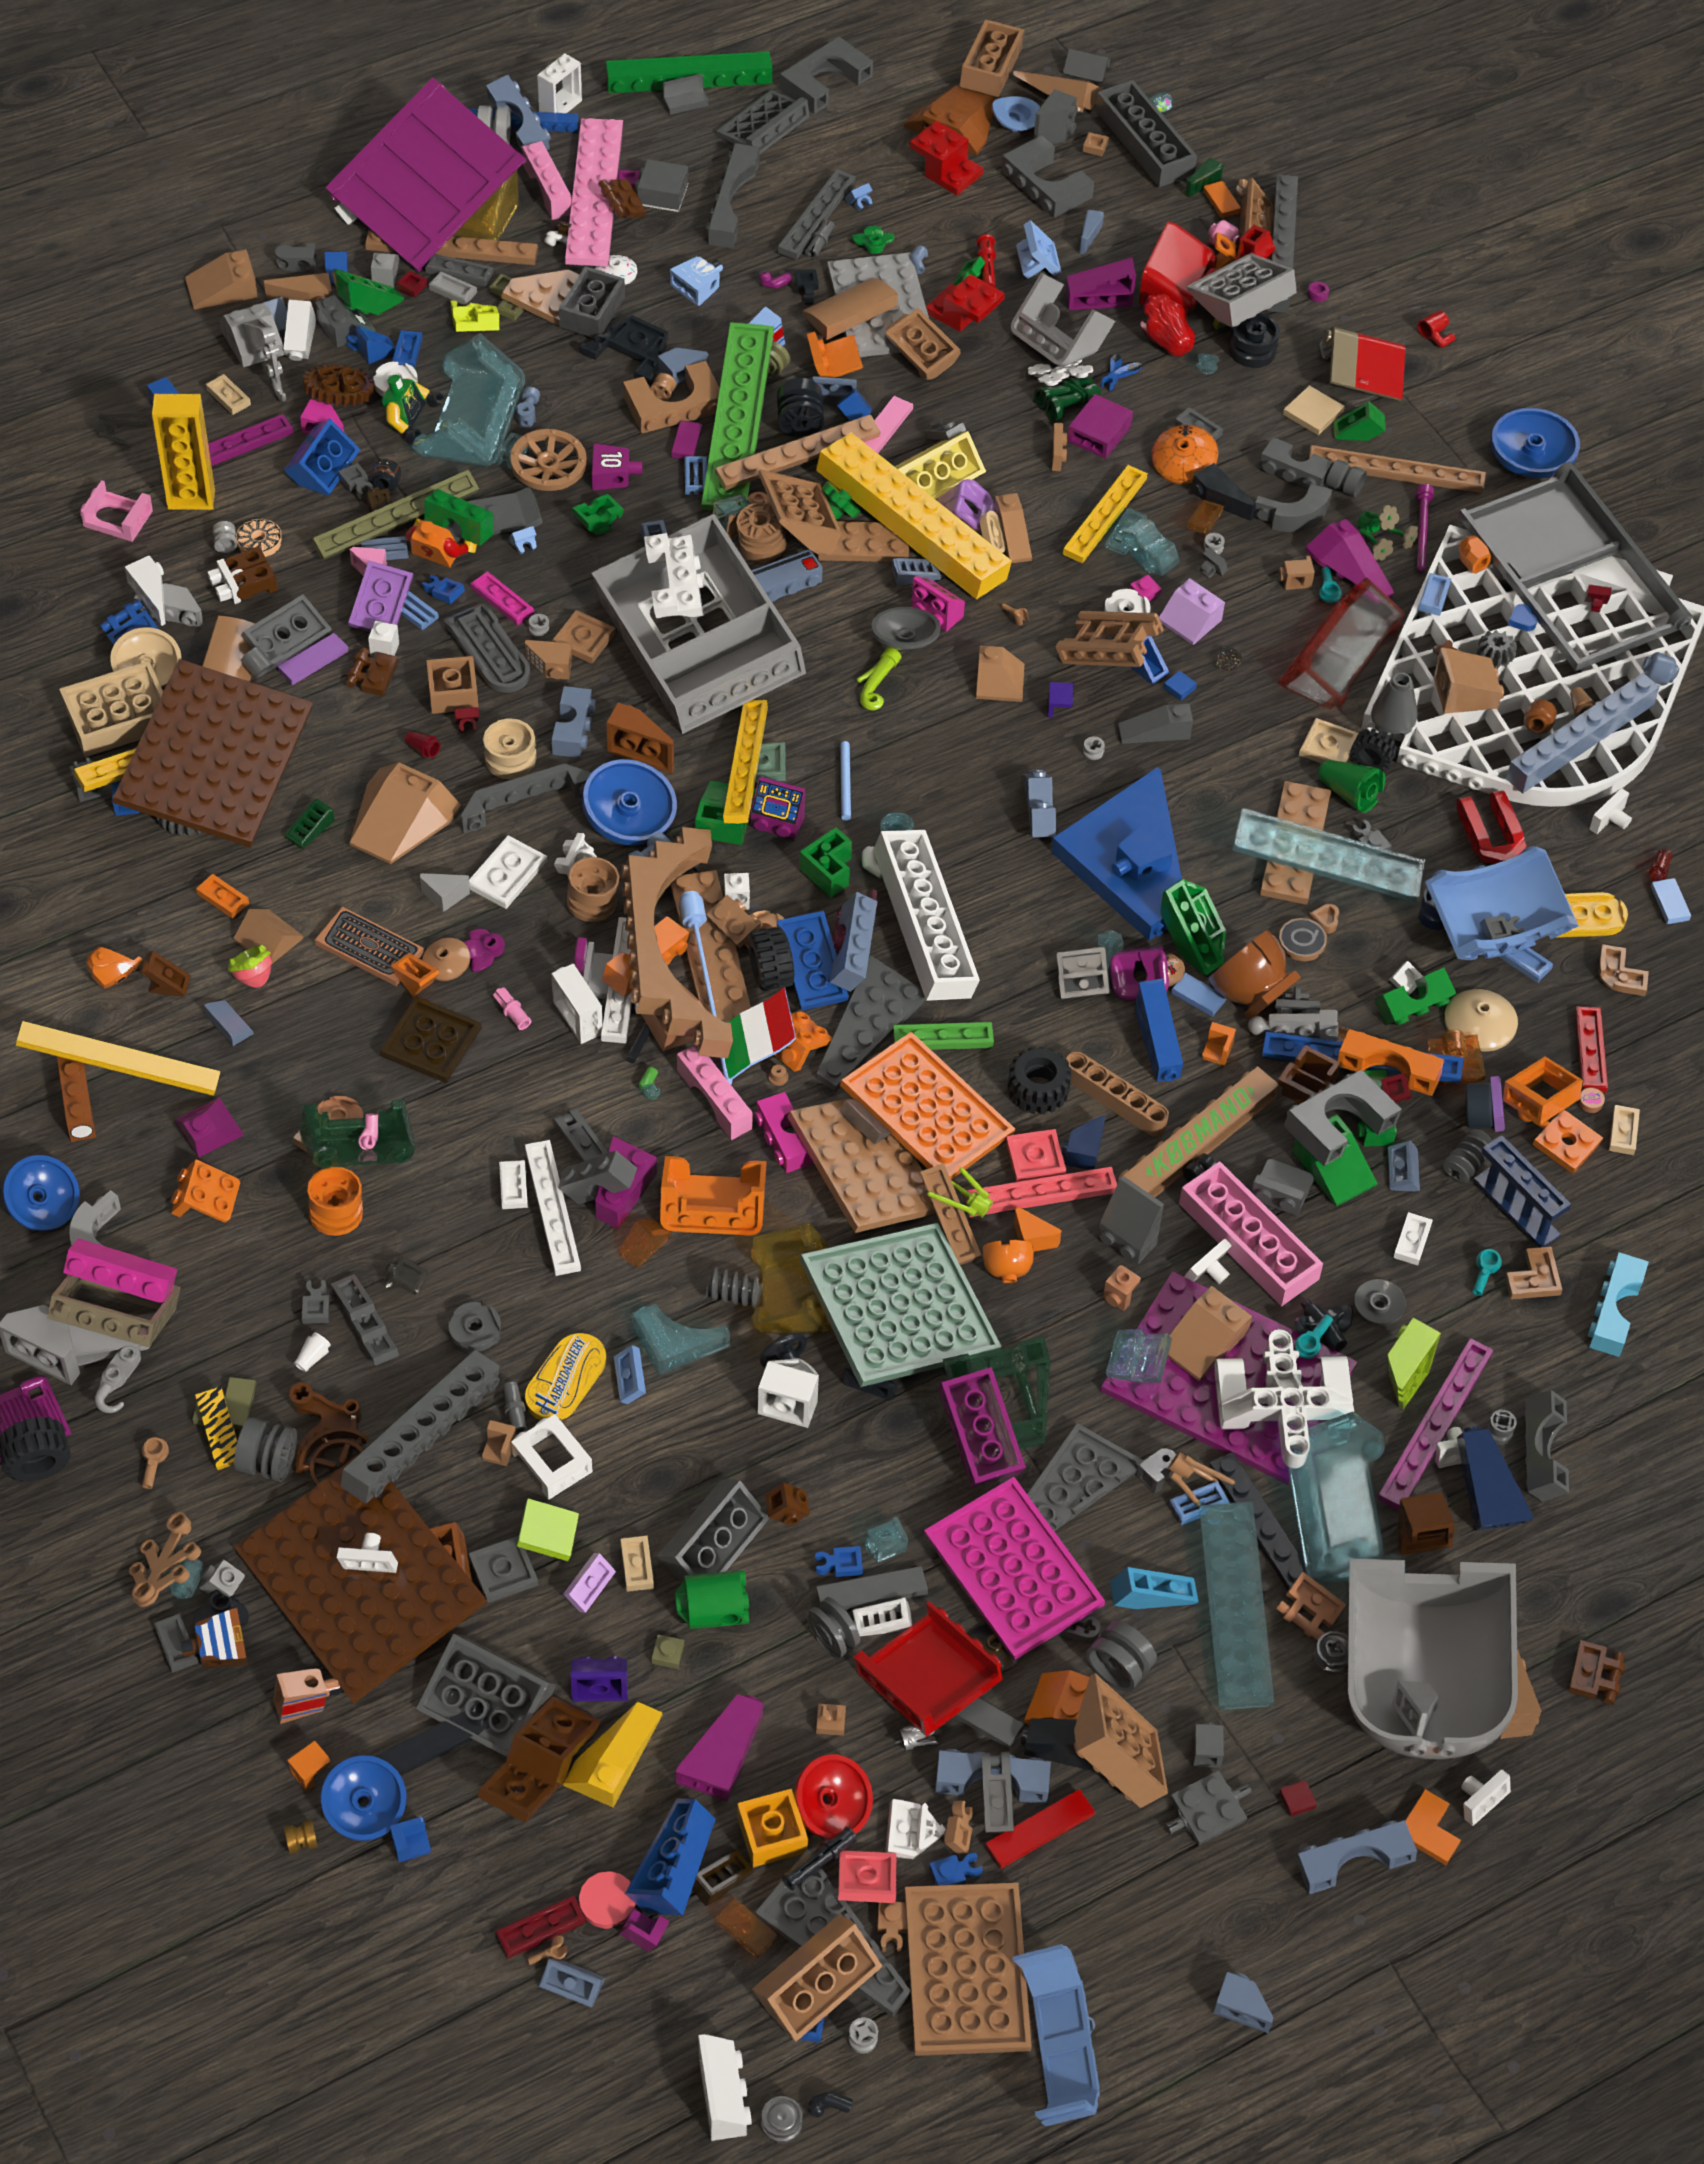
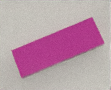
(502, 598)

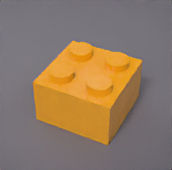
(772, 1828)

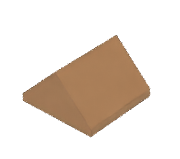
(269, 930)

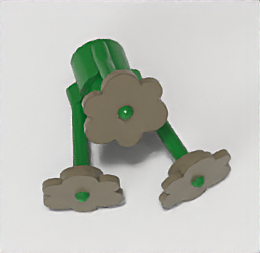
(1372, 522)

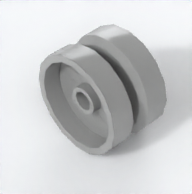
(501, 124)

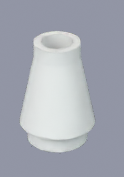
(312, 1351)

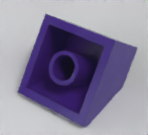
(599, 1679)

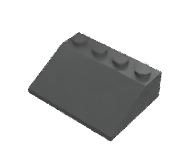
(475, 1674)

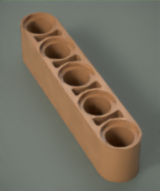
(1117, 1094)

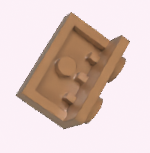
(733, 920)

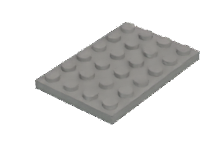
(896, 272)

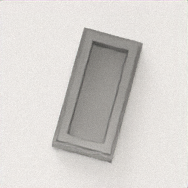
(453, 288)

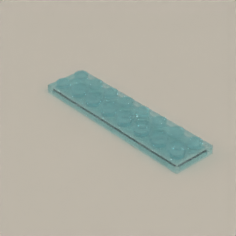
(1329, 855)
(1236, 1606)

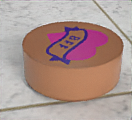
(1591, 1100)

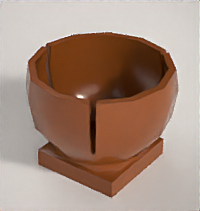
(1253, 980)

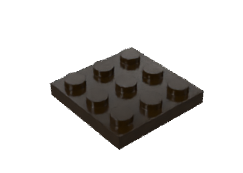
(430, 1039)

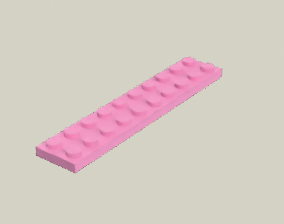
(590, 212)

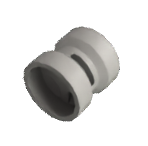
(224, 537)

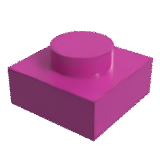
(1146, 587)

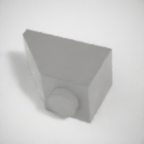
(385, 268)

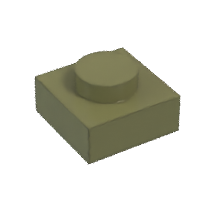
(668, 1651)

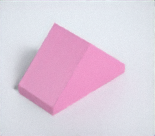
(361, 556)

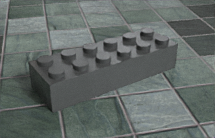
(1146, 133)

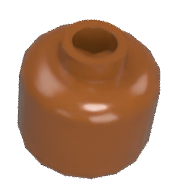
(1540, 716)

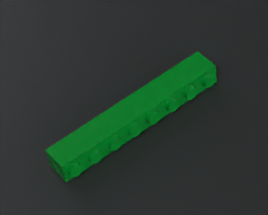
(716, 70)

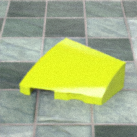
(474, 317)

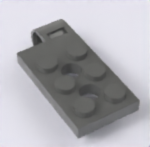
(269, 649)

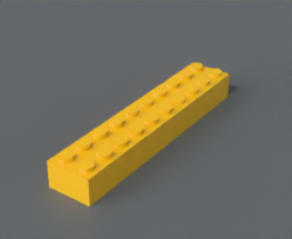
(914, 515)

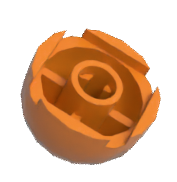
(1008, 1260)

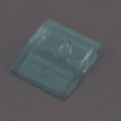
(1138, 1356)

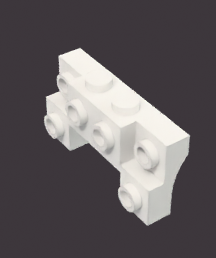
(682, 565)

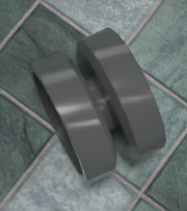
(1121, 1655)

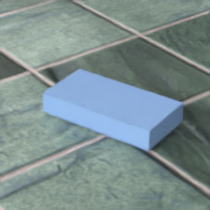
(1670, 901)

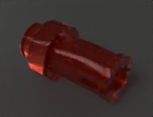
(1660, 868)

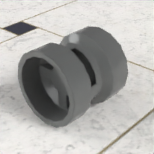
(1502, 1426)

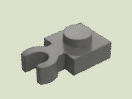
(355, 478)
(1367, 836)
(1498, 927)
(316, 1305)

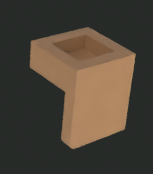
(498, 1446)

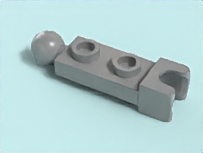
(1305, 1025)

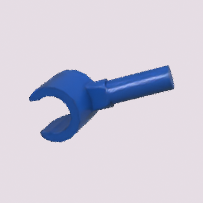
(353, 342)

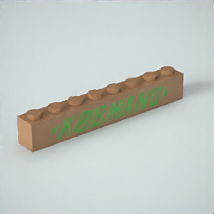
(1203, 1132)

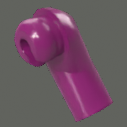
(771, 282)

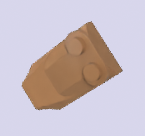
(923, 344)

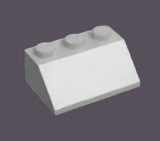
(723, 2087)

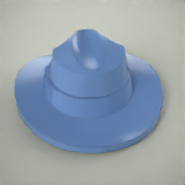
(1015, 113)

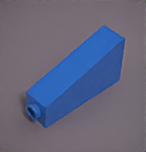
(1158, 1030)

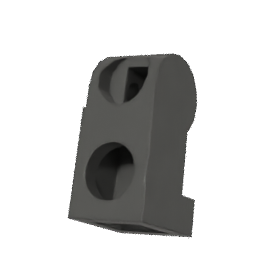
(296, 258)

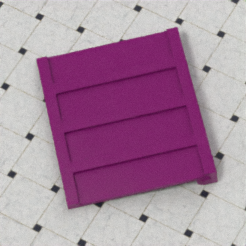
(425, 174)

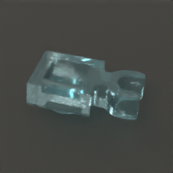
(506, 449)

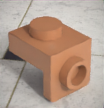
(1120, 1287)

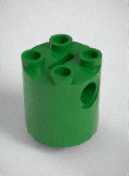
(713, 1600)

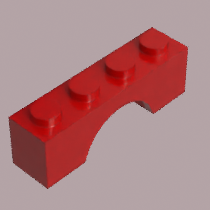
(1254, 241)

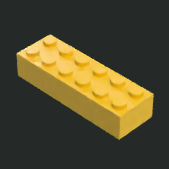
(183, 451)

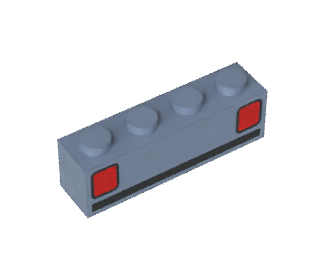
(789, 575)

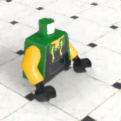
(404, 403)

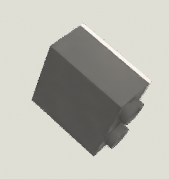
(662, 185)

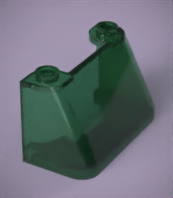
(337, 1144)

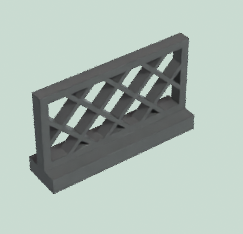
(772, 129)

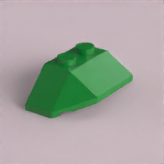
(364, 293)
(1194, 925)

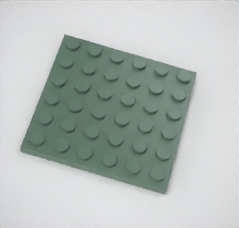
(898, 1303)

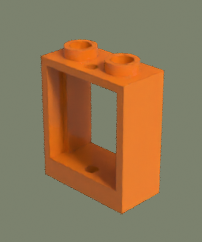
(1519, 1093)

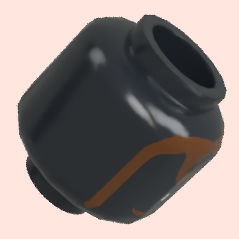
(385, 474)

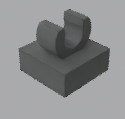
(1213, 563)

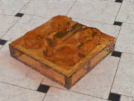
(1456, 1044)

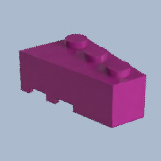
(615, 1207)

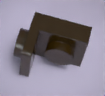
(377, 498)

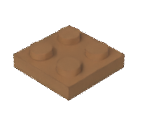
(586, 635)

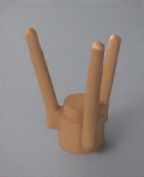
(1184, 1466)

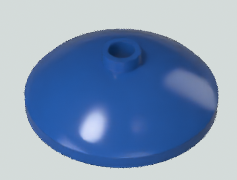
(54, 1185)
(369, 1779)

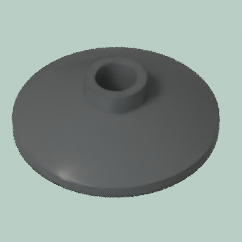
(1380, 1293)

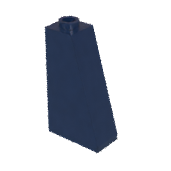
(1489, 1483)

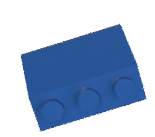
(321, 457)

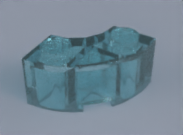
(1149, 546)

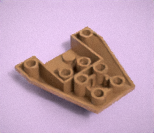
(401, 812)

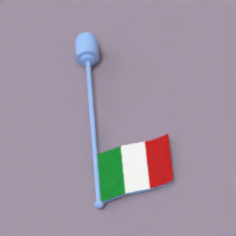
(756, 1031)

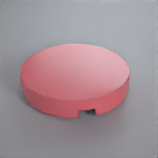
(605, 1900)

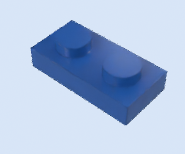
(408, 348)

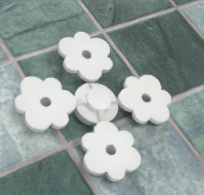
(1059, 372)

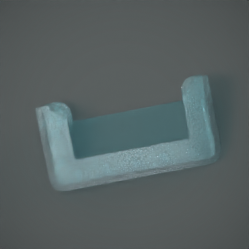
(477, 405)
(1337, 1498)

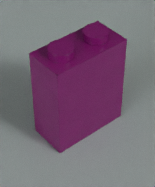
(1100, 426)

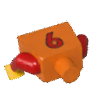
(436, 543)

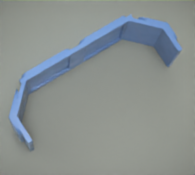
(1062, 2034)

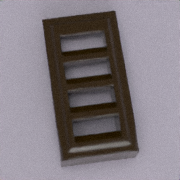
(708, 1890)

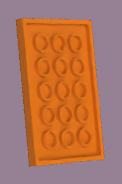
(927, 1106)

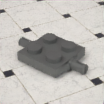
(1208, 1808)

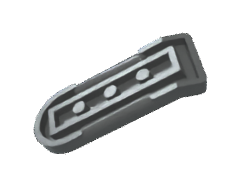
(510, 513)
(491, 648)

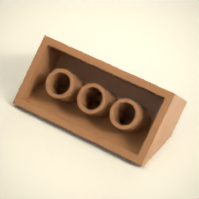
(817, 1977)

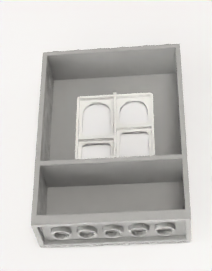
(718, 666)

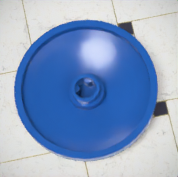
(1534, 442)
(628, 801)

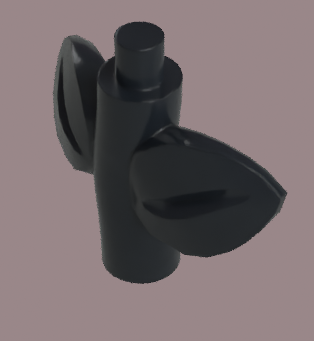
(1342, 1320)

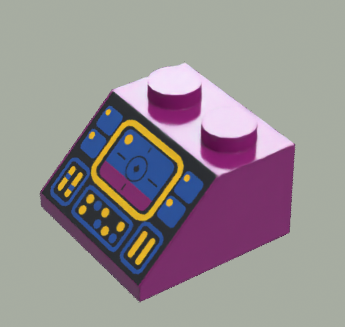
(778, 808)

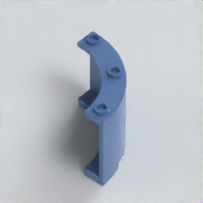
(1516, 887)

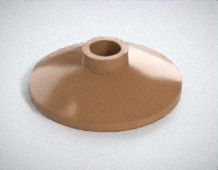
(453, 963)

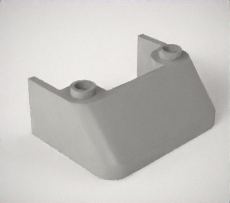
(1037, 322)

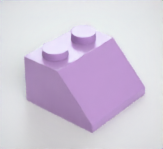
(1192, 611)

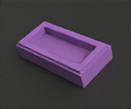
(1497, 1103)

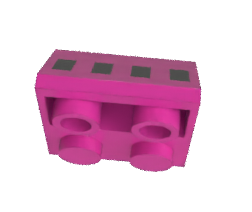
(938, 601)

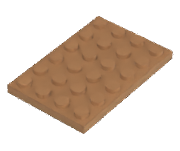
(868, 1180)
(963, 1970)

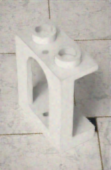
(565, 1476)

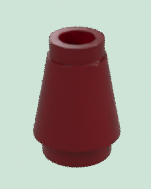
(424, 744)

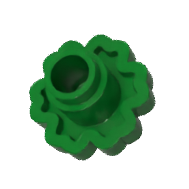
(840, 501)

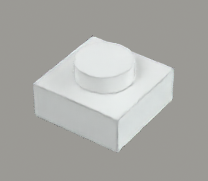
(1406, 976)

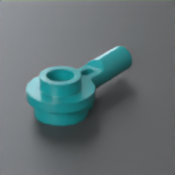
(1330, 591)
(1488, 1262)
(1309, 1343)

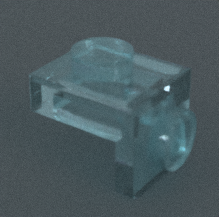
(1112, 942)

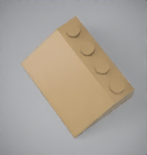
(112, 707)

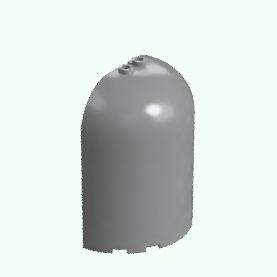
(1439, 1633)

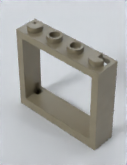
(107, 1321)

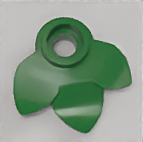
(873, 239)

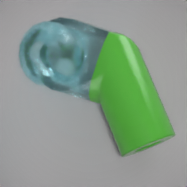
(647, 1086)

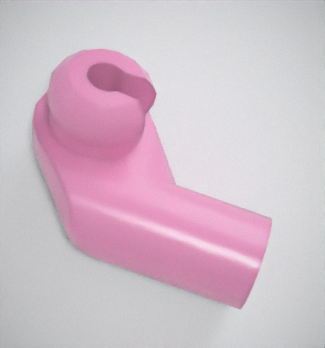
(370, 1133)

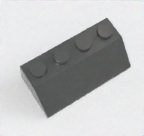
(715, 1532)

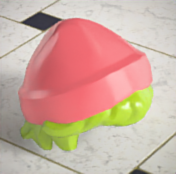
(251, 966)

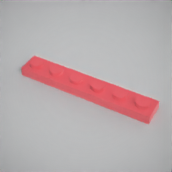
(1050, 1190)

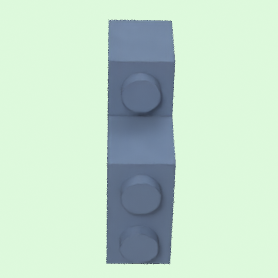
(1040, 803)

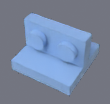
(1037, 252)

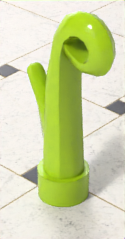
(875, 675)

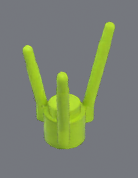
(978, 1203)

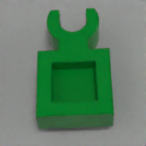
(971, 267)

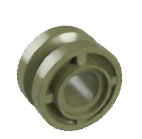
(778, 359)

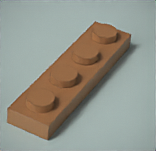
(950, 1218)

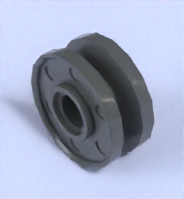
(833, 1627)

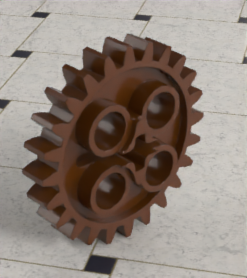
(338, 385)

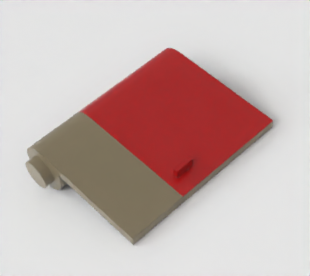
(1366, 363)

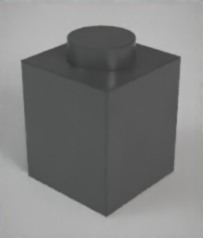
(1208, 1745)

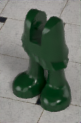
(1074, 391)

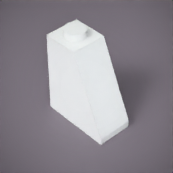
(299, 329)

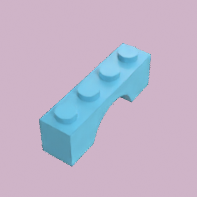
(1611, 1328)

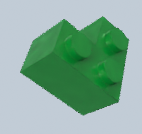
(826, 860)

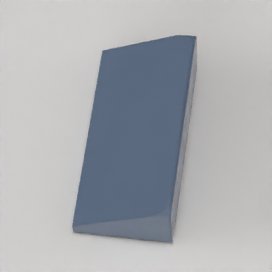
(835, 386)
(227, 1021)
(1403, 1167)
(571, 1981)

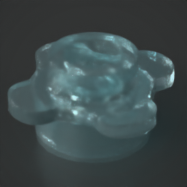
(1207, 363)

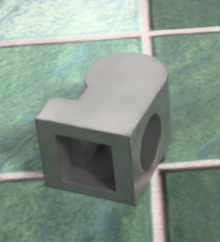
(1155, 1469)

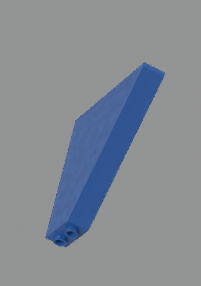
(1092, 845)

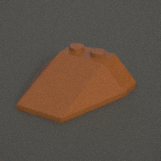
(962, 111)

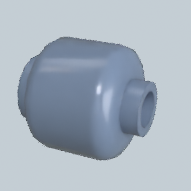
(1660, 668)

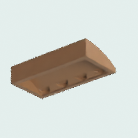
(851, 307)
(228, 647)

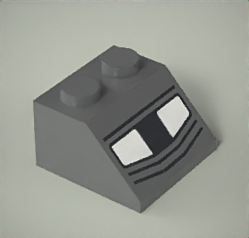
(339, 320)

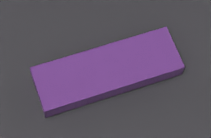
(313, 659)

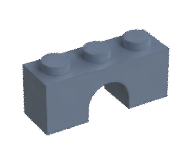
(571, 737)

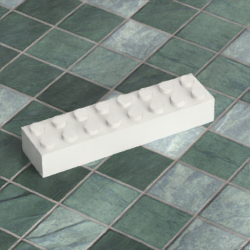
(926, 915)

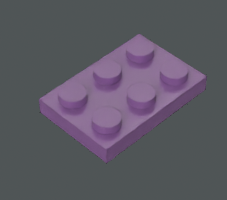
(380, 596)

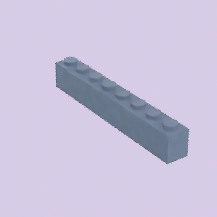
(1582, 733)

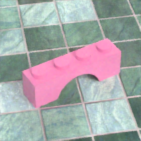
(554, 191)
(728, 1106)

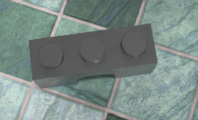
(1277, 461)
(584, 1178)

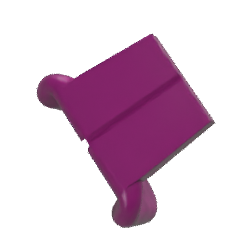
(1123, 965)

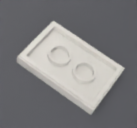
(507, 872)

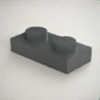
(944, 430)

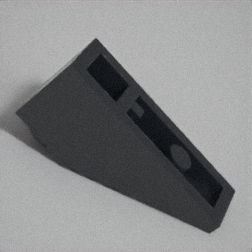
(1216, 487)

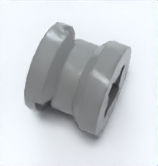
(864, 2028)

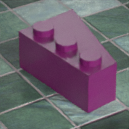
(1102, 287)

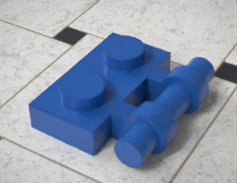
(139, 620)

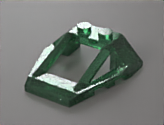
(1015, 1361)

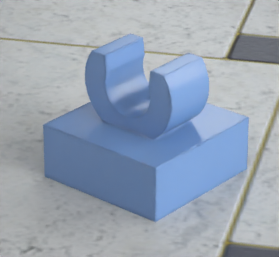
(858, 195)

